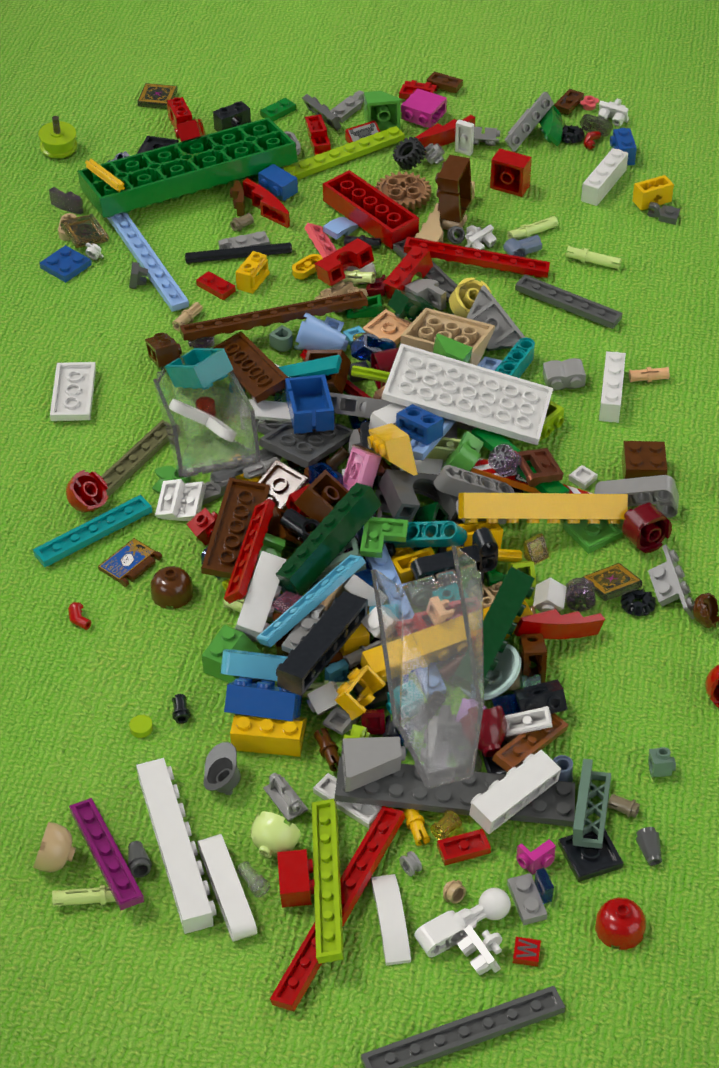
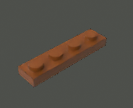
(528, 743)

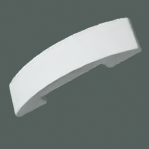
(391, 919)

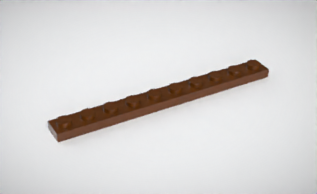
(273, 315)

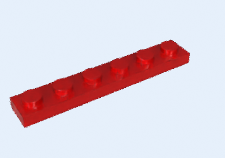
(249, 551)

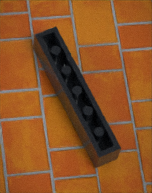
(321, 643)

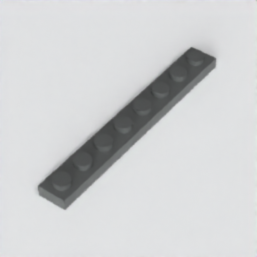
(467, 1031)

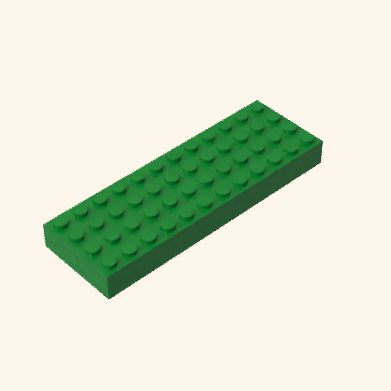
(189, 166)

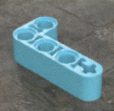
(250, 664)

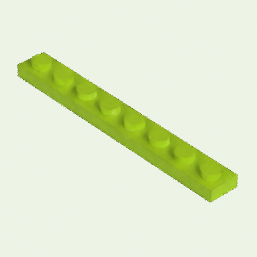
(345, 153)
(327, 882)

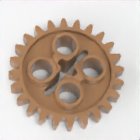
(406, 189)

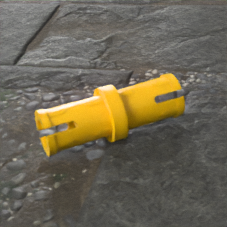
(415, 823)

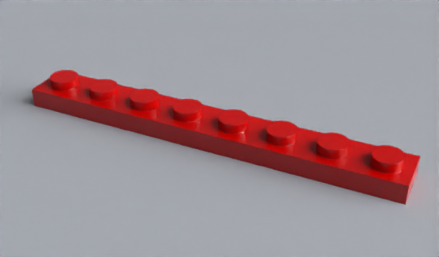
(481, 257)

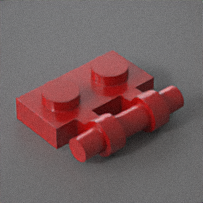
(411, 86)

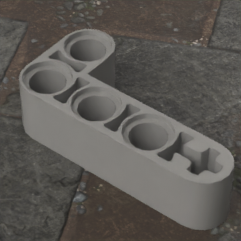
(457, 480)
(652, 489)

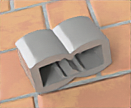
(564, 374)

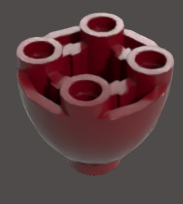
(492, 731)

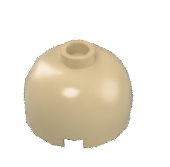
(54, 849)

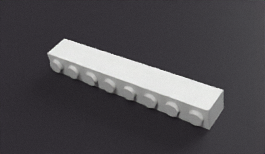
(175, 847)

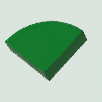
(494, 577)

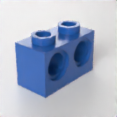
(420, 424)

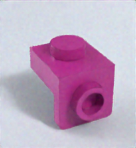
(540, 857)

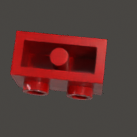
(294, 878)

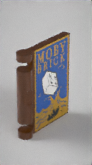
(130, 562)

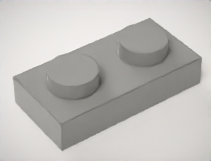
(527, 899)

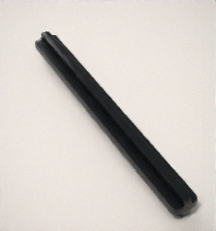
(234, 253)

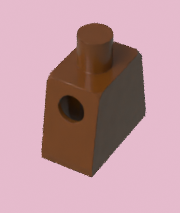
(533, 649)

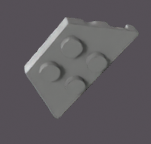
(489, 311)

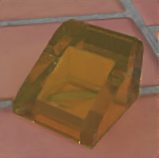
(536, 549)

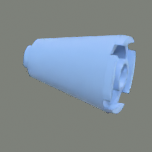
(319, 336)

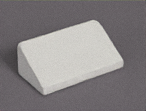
(360, 588)
(528, 721)

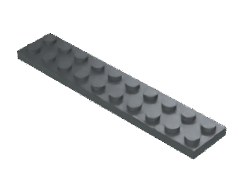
(408, 791)

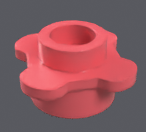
(589, 102)

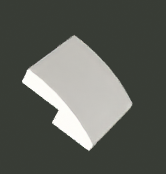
(180, 500)

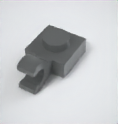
(665, 214)

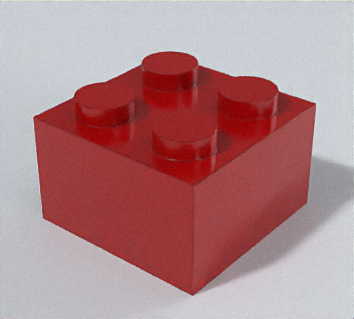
(510, 172)

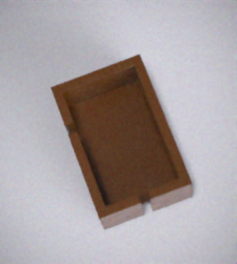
(454, 188)

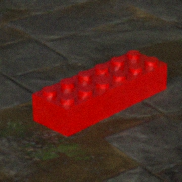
(370, 208)

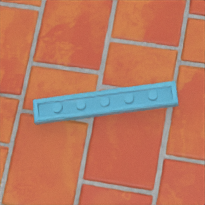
(310, 600)

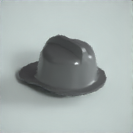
(221, 769)

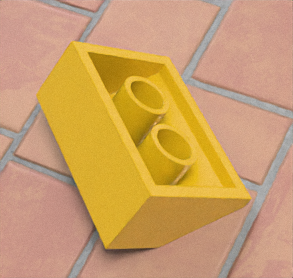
(394, 446)
(268, 735)

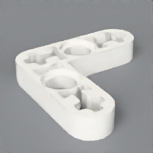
(204, 418)

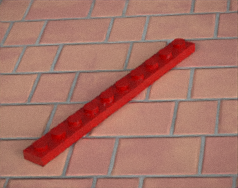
(353, 882)

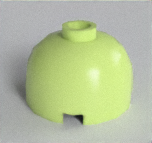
(273, 835)

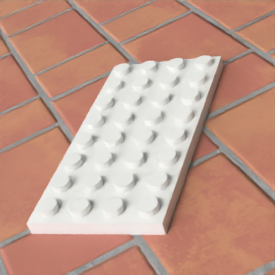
(468, 394)

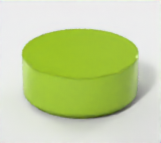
(141, 726)

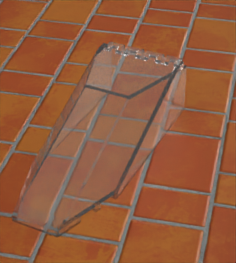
(195, 445)
(435, 666)

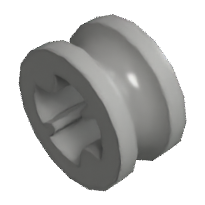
(410, 863)

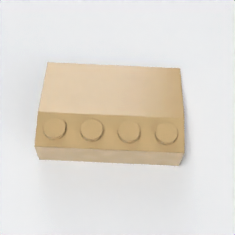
(425, 327)

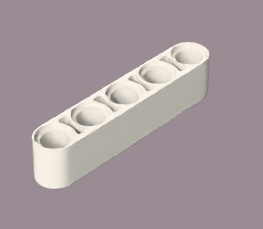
(227, 887)

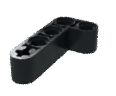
(483, 551)

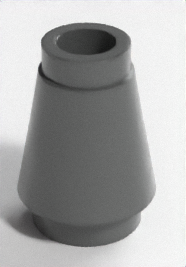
(649, 843)
(138, 859)

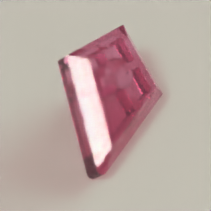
(285, 601)

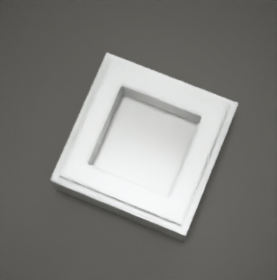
(583, 477)

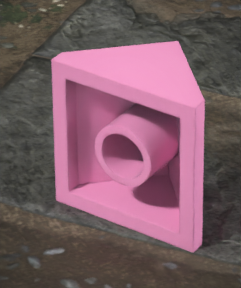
(361, 468)

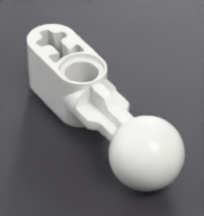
(449, 927)

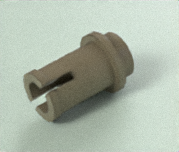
(239, 223)
(623, 805)

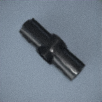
(298, 523)

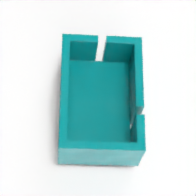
(200, 369)

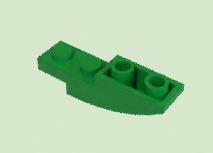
(552, 125)

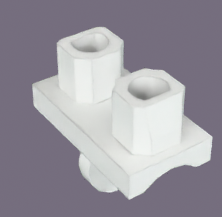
(614, 110)
(477, 237)
(485, 960)

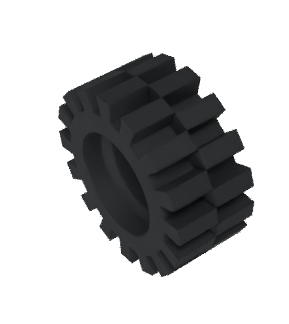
(409, 153)

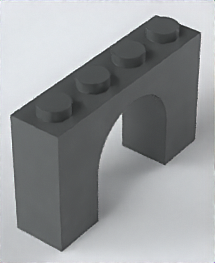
(400, 490)

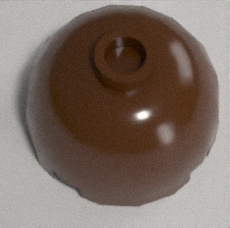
(171, 587)

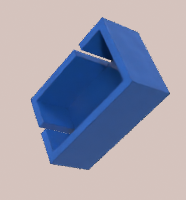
(309, 404)
(262, 700)

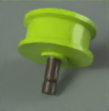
(57, 139)

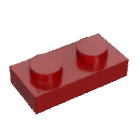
(215, 285)
(463, 847)

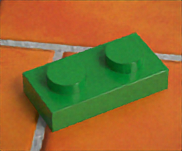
(278, 109)

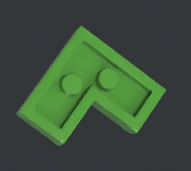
(377, 531)

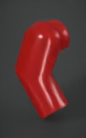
(590, 136)
(76, 617)

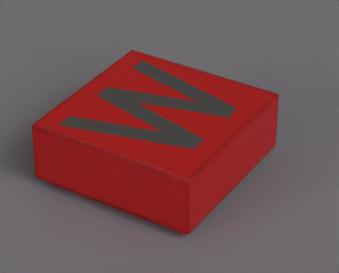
(526, 951)

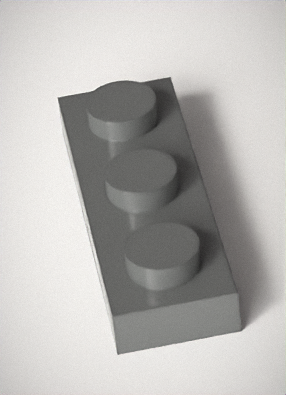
(314, 105)

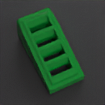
(373, 309)

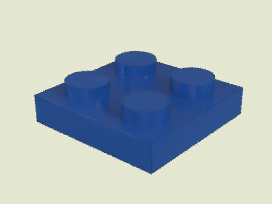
(65, 263)

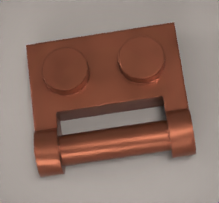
(543, 463)

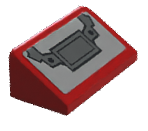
(361, 131)

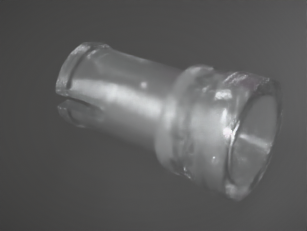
(256, 883)

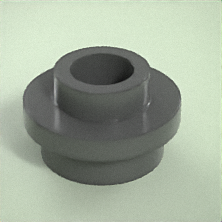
(459, 232)

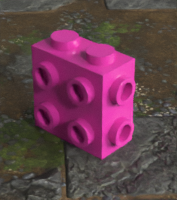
(423, 108)

